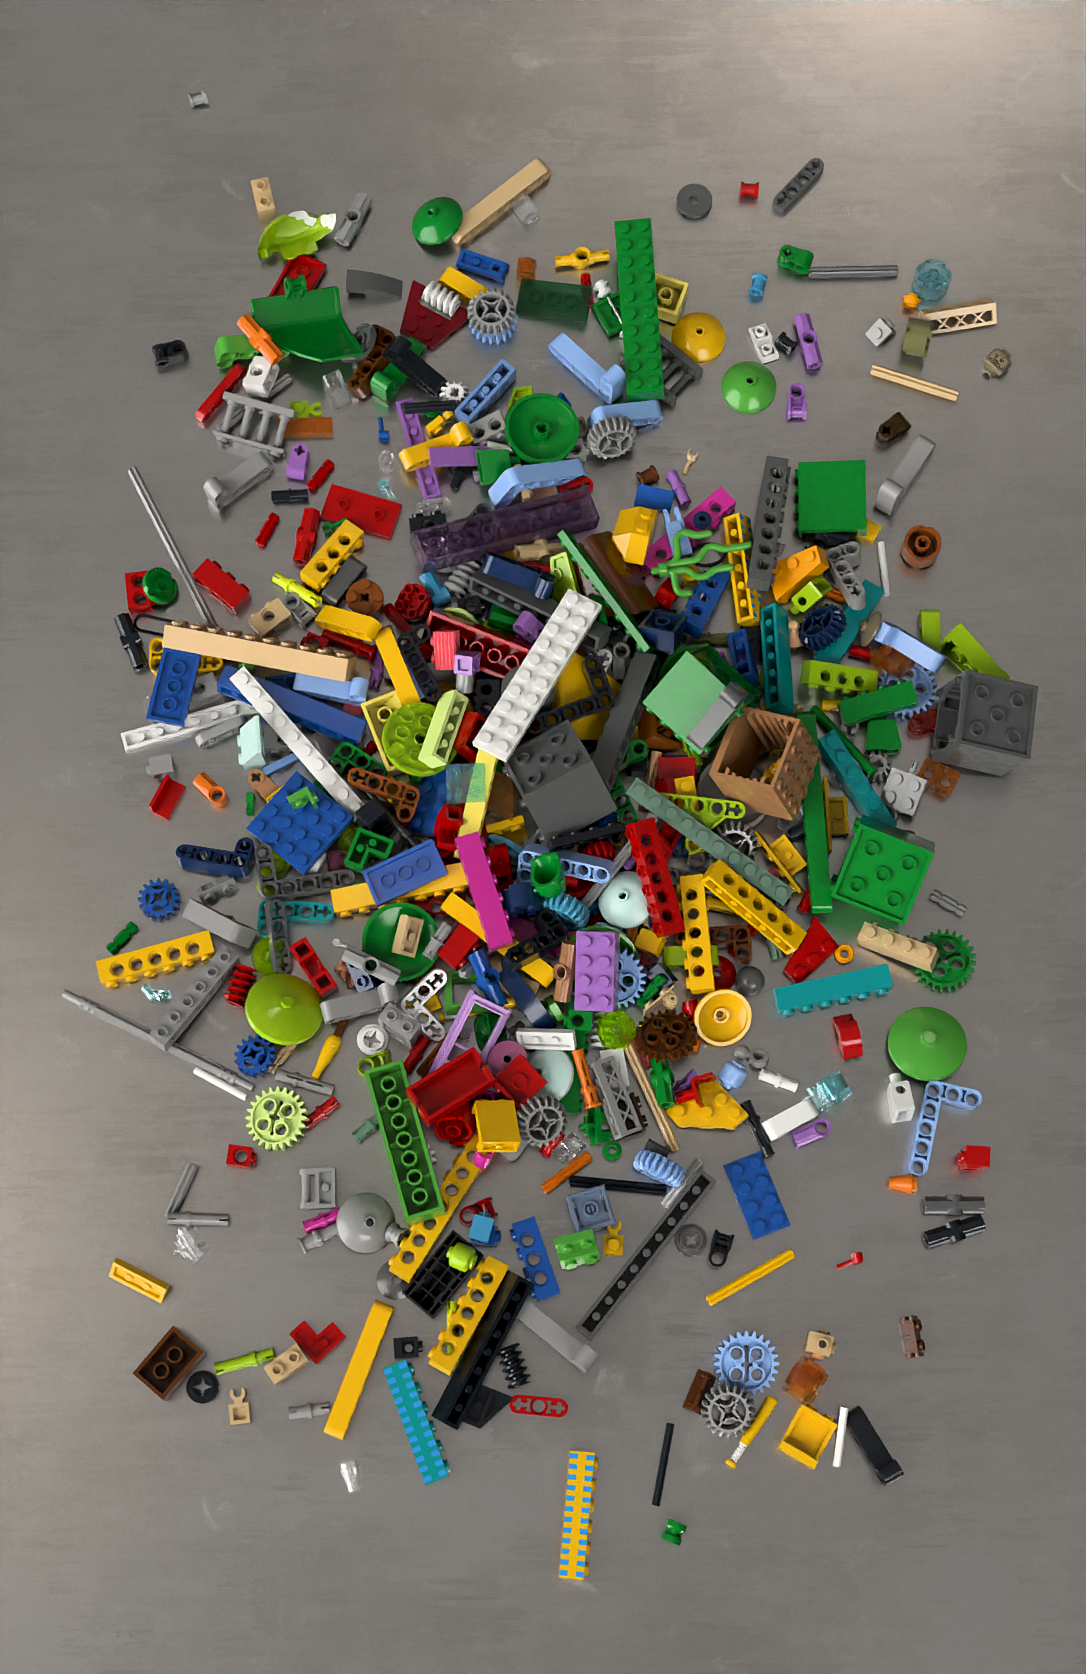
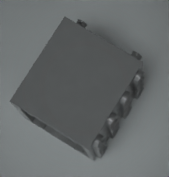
(984, 723)
(558, 782)

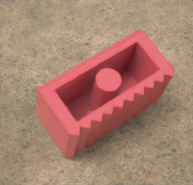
(446, 645)

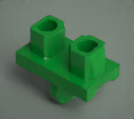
(593, 1126)

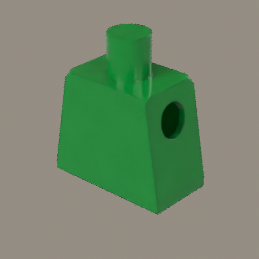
(493, 463)
(882, 736)

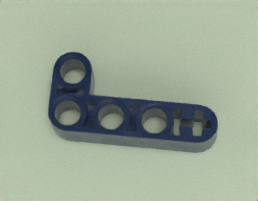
(519, 574)
(192, 858)

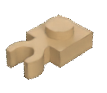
(239, 1412)

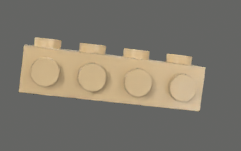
(897, 946)

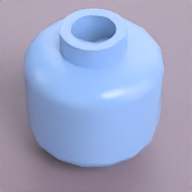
(732, 1074)

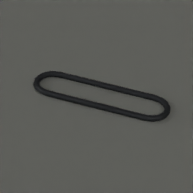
(150, 616)

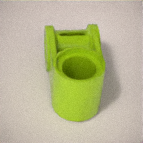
(374, 1060)

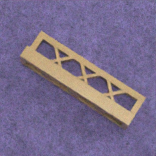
(962, 309)

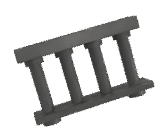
(678, 359)

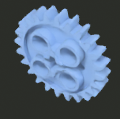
(920, 680)
(630, 967)
(764, 1362)

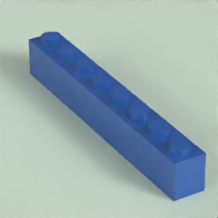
(302, 709)

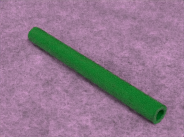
(853, 750)

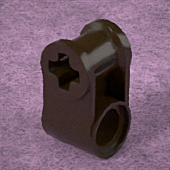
(892, 429)

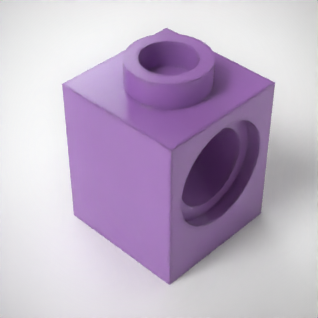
(467, 662)

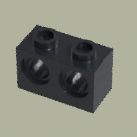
(490, 699)

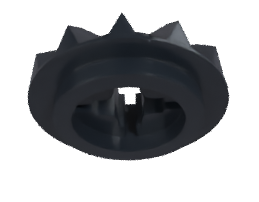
(195, 1380)

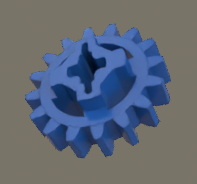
(154, 904)
(262, 1060)

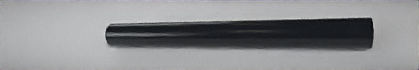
(663, 1464)

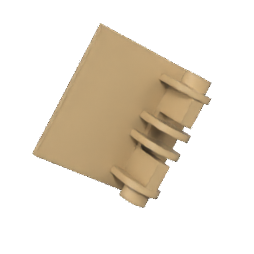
(666, 998)

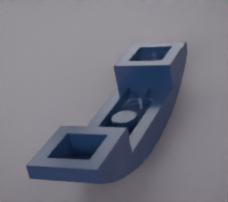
(526, 1000)

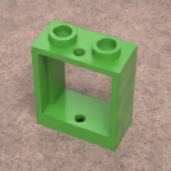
(450, 1006)

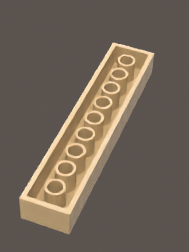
(259, 651)

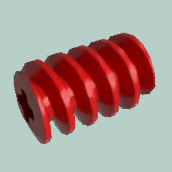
(239, 985)

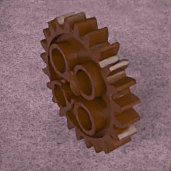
(666, 1036)

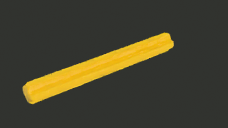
(750, 1277)

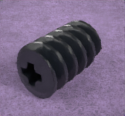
(513, 1366)

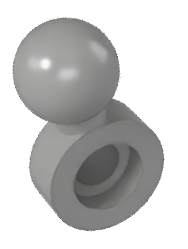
(757, 1057)

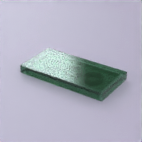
(554, 300)

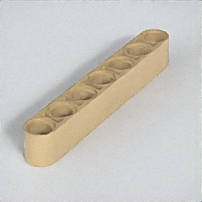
(501, 200)

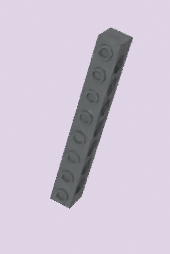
(769, 511)

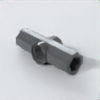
(954, 1205)

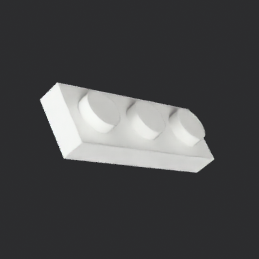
(546, 1039)

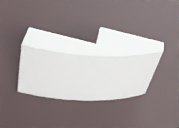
(763, 343)

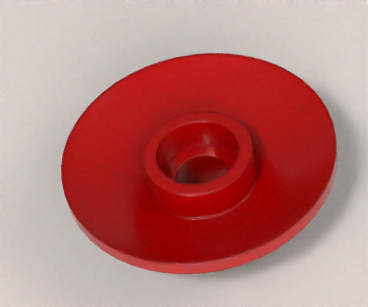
(728, 973)

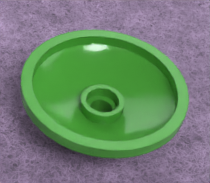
(748, 396)

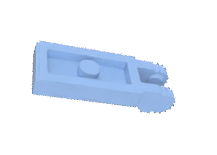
(673, 527)

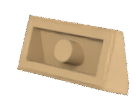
(407, 936)

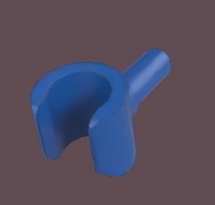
(383, 434)

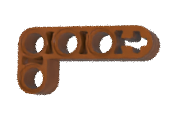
(404, 803)

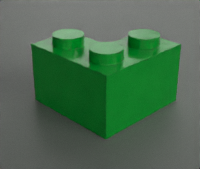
(368, 845)

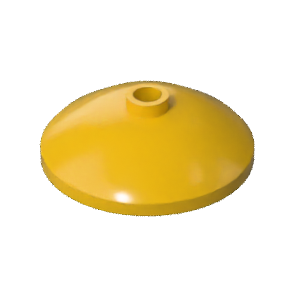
(703, 346)
(728, 1026)

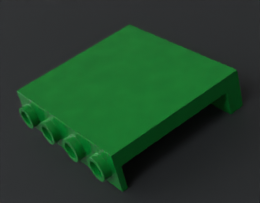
(831, 497)

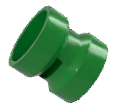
(674, 1532)

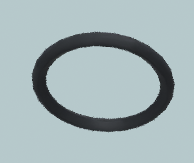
(708, 564)

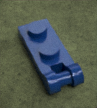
(482, 265)

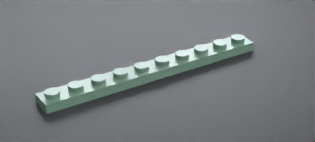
(709, 841)

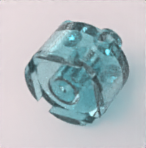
(931, 280)
(829, 1091)

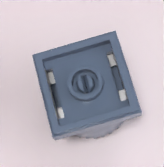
(590, 1209)

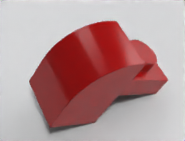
(446, 826)
(501, 865)
(848, 1036)

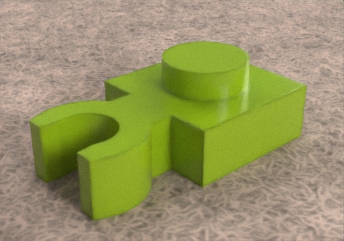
(304, 410)

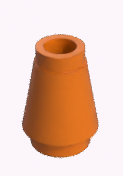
(905, 1183)

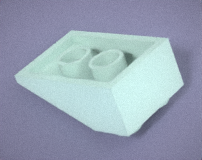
(252, 745)

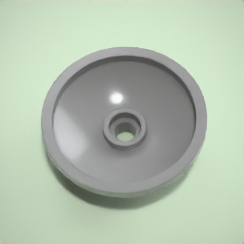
(352, 1222)

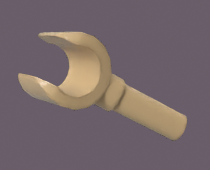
(690, 458)

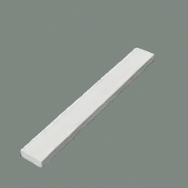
(195, 722)

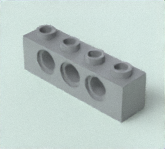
(210, 693)

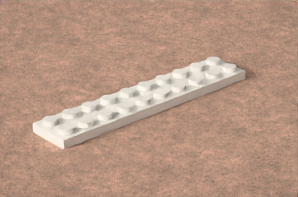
(537, 675)

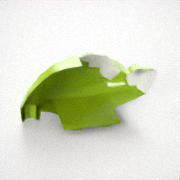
(295, 234)

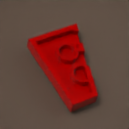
(811, 952)

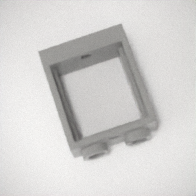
(404, 1029)

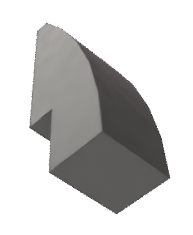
(373, 284)

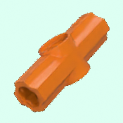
(260, 339)

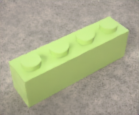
(443, 729)

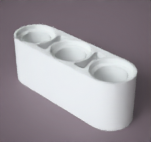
(790, 1119)

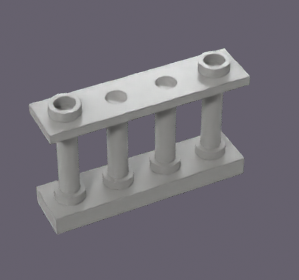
(268, 410)

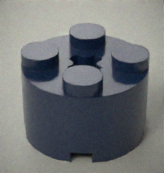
(521, 900)

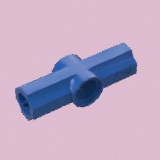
(484, 970)

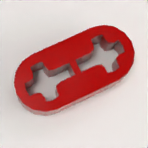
(575, 484)

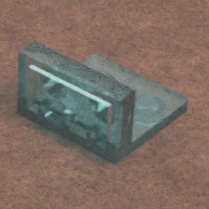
(465, 783)

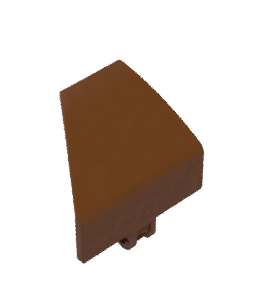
(623, 577)

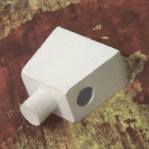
(900, 1099)

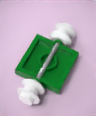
(608, 309)

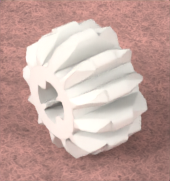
(454, 389)

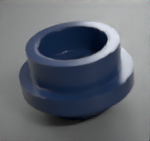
(702, 525)

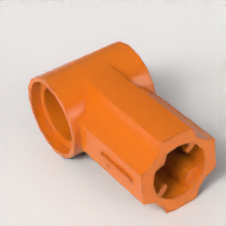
(210, 789)

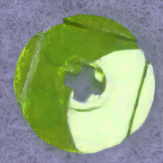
(622, 1021)

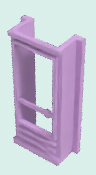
(449, 1041)

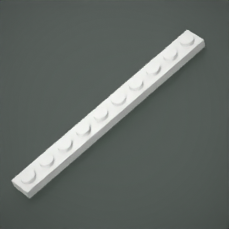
(296, 741)

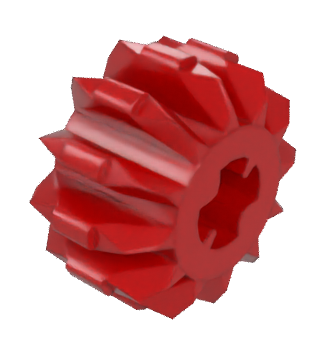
(600, 849)

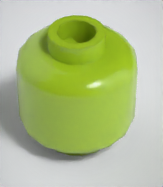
(462, 1257)

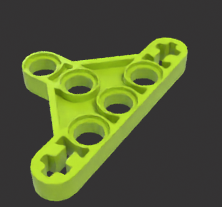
(706, 815)

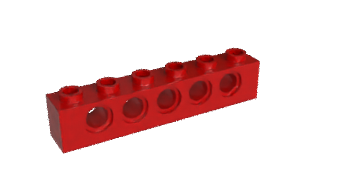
(663, 884)

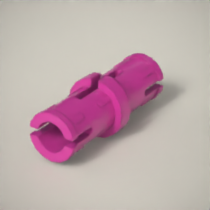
(321, 1220)

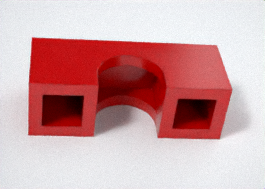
(313, 968)

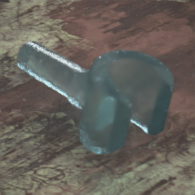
(383, 485)

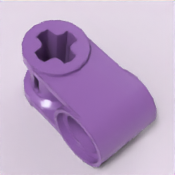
(796, 404)
(298, 464)
(528, 627)

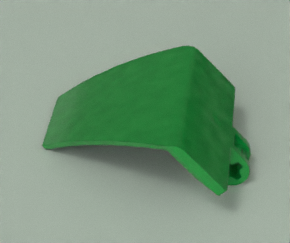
(307, 322)

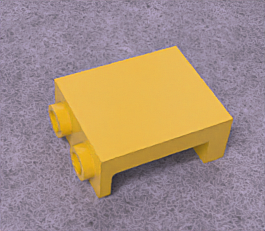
(496, 1125)
(807, 1435)

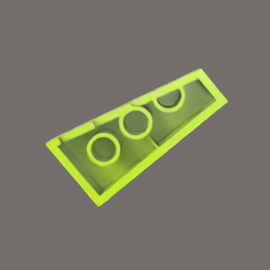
(968, 654)

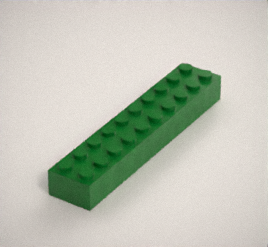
(639, 310)

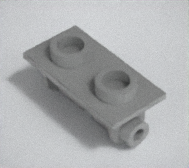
(225, 886)

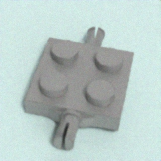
(904, 791)

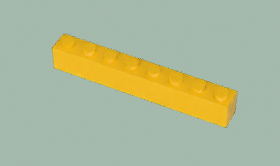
(359, 898)

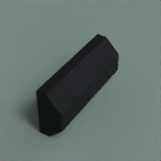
(437, 1279)

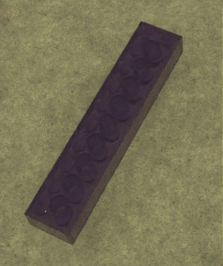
(503, 529)

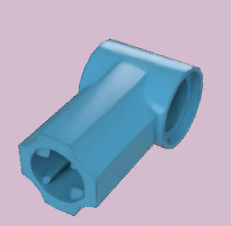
(438, 592)

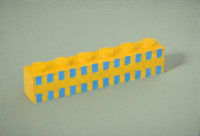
(746, 600)
(576, 1515)

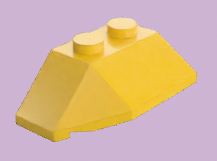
(634, 533)

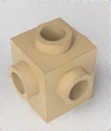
(812, 1344)

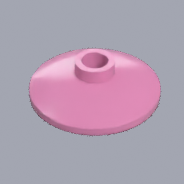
(499, 1051)

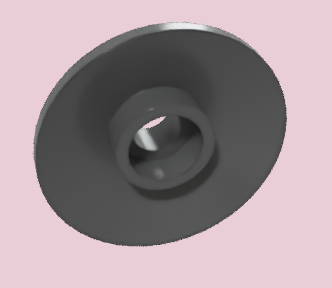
(387, 1286)

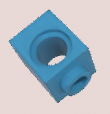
(481, 1227)

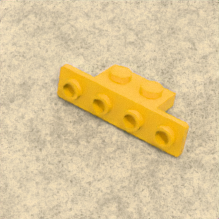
(835, 815)
(786, 857)

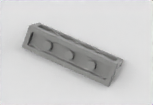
(609, 1103)

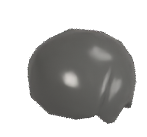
(749, 980)

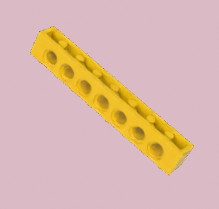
(408, 1270)

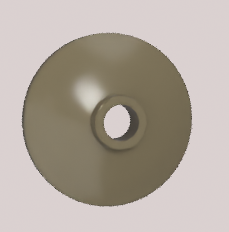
(869, 628)

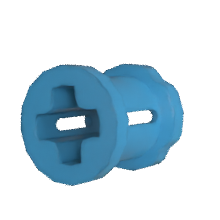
(758, 284)

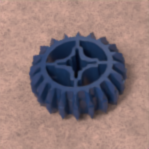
(822, 627)

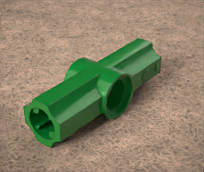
(662, 1081)

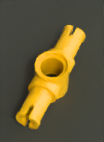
(573, 258)

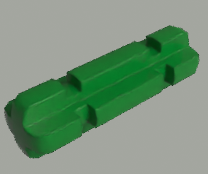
(122, 937)
(651, 990)

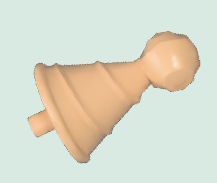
(795, 641)

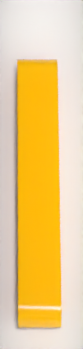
(469, 918)
(358, 1369)

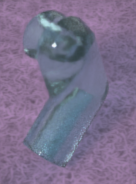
(155, 996)

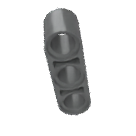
(348, 574)

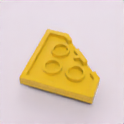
(718, 1111)

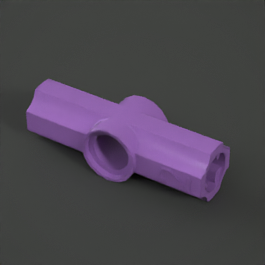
(810, 350)

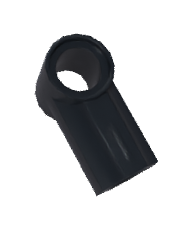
(830, 538)

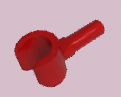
(857, 1258)

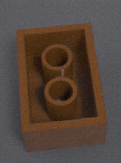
(169, 1363)

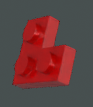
(317, 1345)

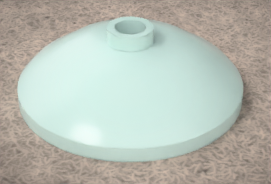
(628, 911)
(556, 1070)

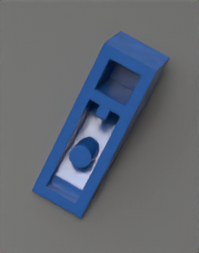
(743, 657)

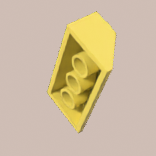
(376, 714)

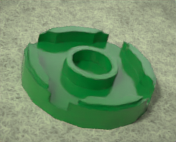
(159, 585)

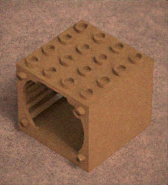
(751, 738)

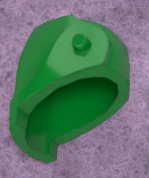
(548, 875)

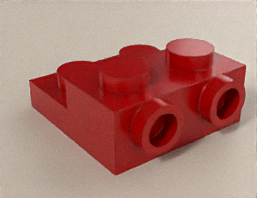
(519, 1081)

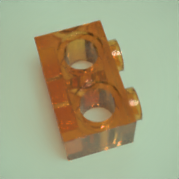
(939, 773)

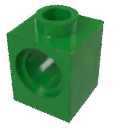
(586, 1016)

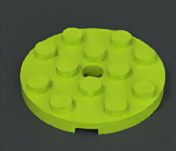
(400, 740)

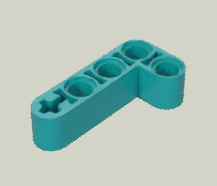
(296, 915)

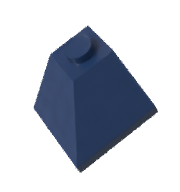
(663, 630)

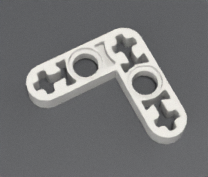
(420, 1008)

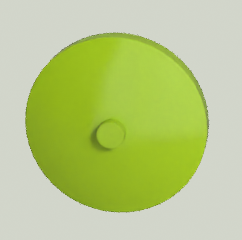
(284, 1009)

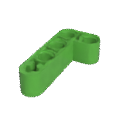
(235, 347)

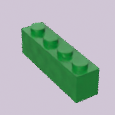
(877, 703)

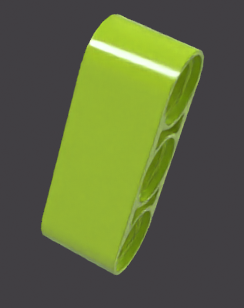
(930, 627)
(674, 956)

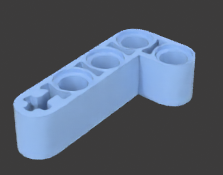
(638, 412)
(910, 646)
(347, 692)

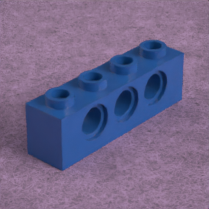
(703, 610)
(530, 1228)

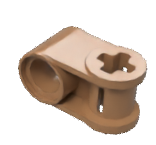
(264, 787)

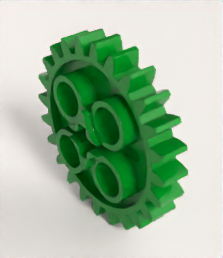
(952, 976)

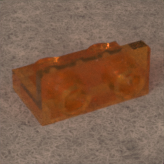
(891, 660)

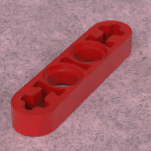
(215, 399)

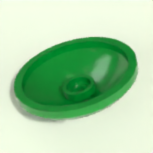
(437, 220)

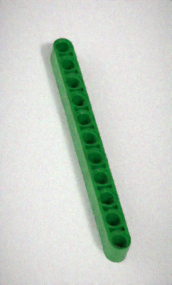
(815, 831)

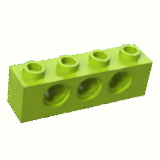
(812, 671)

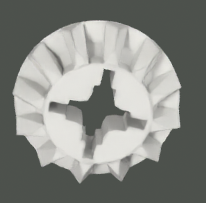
(369, 1031)

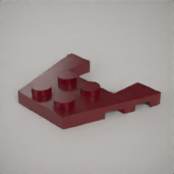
(426, 324)

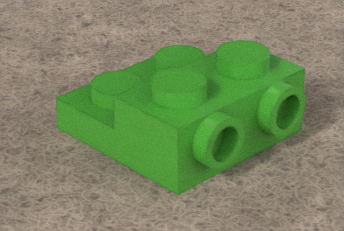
(577, 1249)

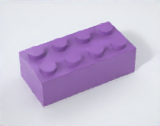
(597, 970)

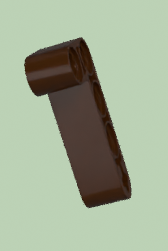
(374, 361)
(732, 940)

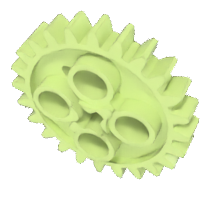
(261, 1114)

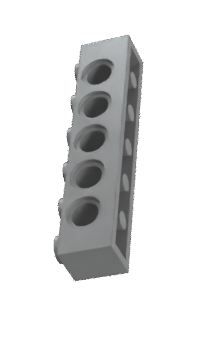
(194, 998)

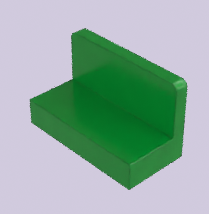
(502, 619)

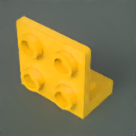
(510, 830)

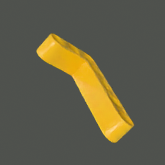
(396, 666)

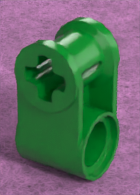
(796, 259)

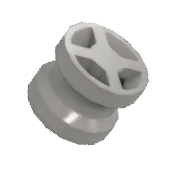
(396, 1234)

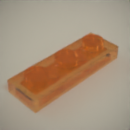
(308, 428)

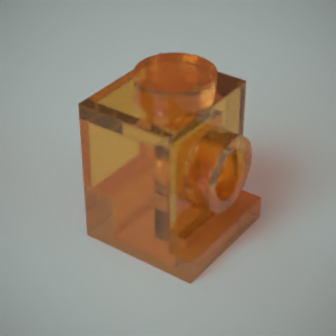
(527, 266)

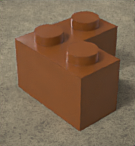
(656, 735)

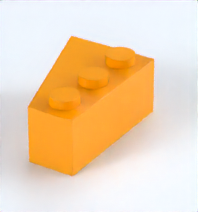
(797, 571)

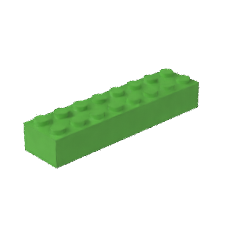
(405, 1143)

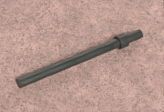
(405, 833)

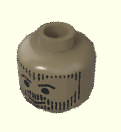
(997, 362)

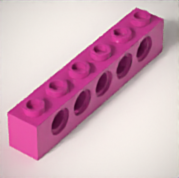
(719, 499)

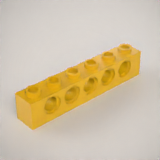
(757, 916)
(107, 966)
(695, 983)
(447, 1362)

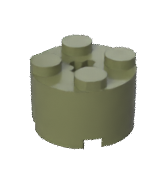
(917, 337)

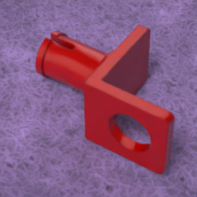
(694, 1091)

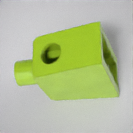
(810, 595)

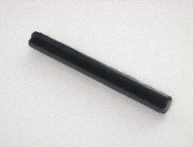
(618, 1185)

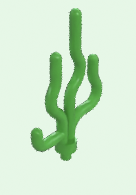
(678, 566)

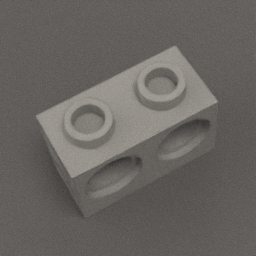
(487, 427)

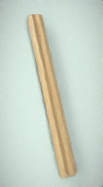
(650, 1095)

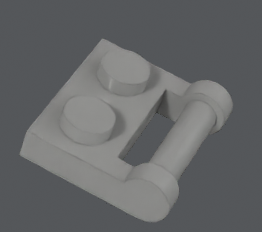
(324, 1188)

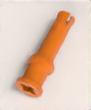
(588, 1089)

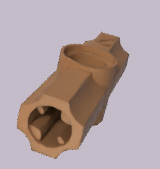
(565, 972)

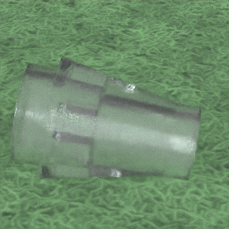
(351, 1475)

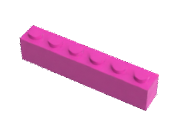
(484, 892)

